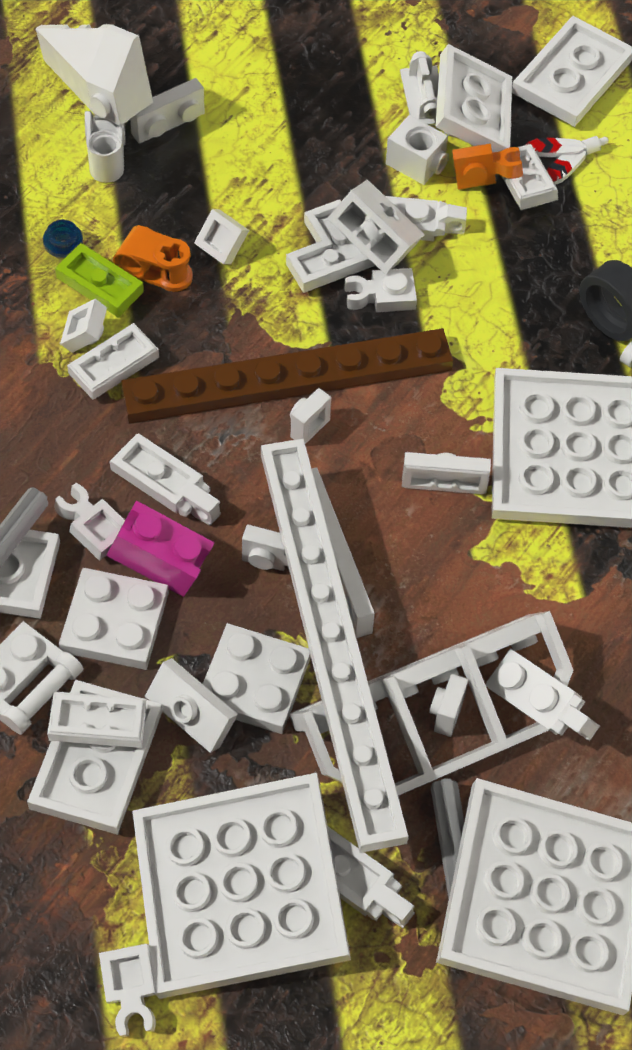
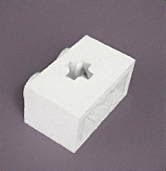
(375, 226)

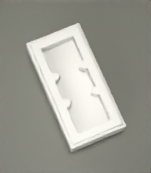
(535, 185)
(113, 361)
(446, 473)
(191, 705)
(97, 719)

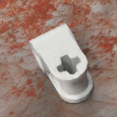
(104, 147)

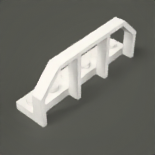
(438, 667)

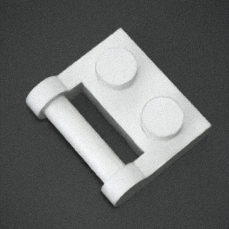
(21, 660)

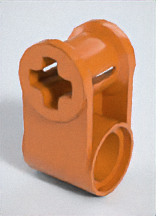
(152, 256)

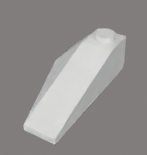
(100, 67)

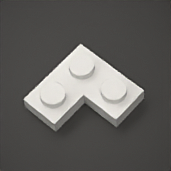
(328, 258)

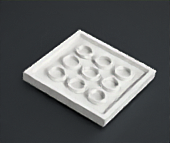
(562, 447)
(239, 886)
(542, 898)

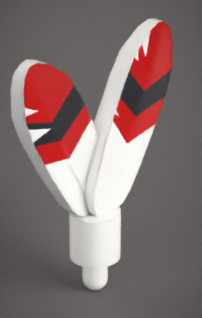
(570, 153)

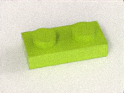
(99, 279)

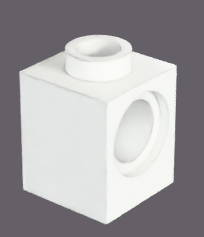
(417, 150)

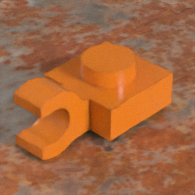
(478, 165)

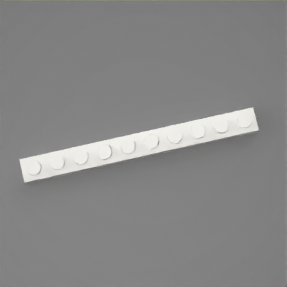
(333, 649)

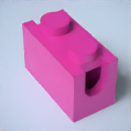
(160, 548)

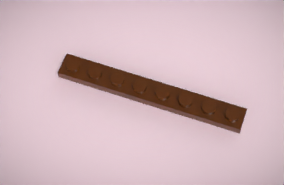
(286, 375)

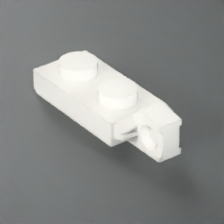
(432, 216)
(165, 479)
(540, 696)
(367, 883)

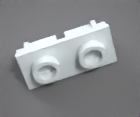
(421, 87)

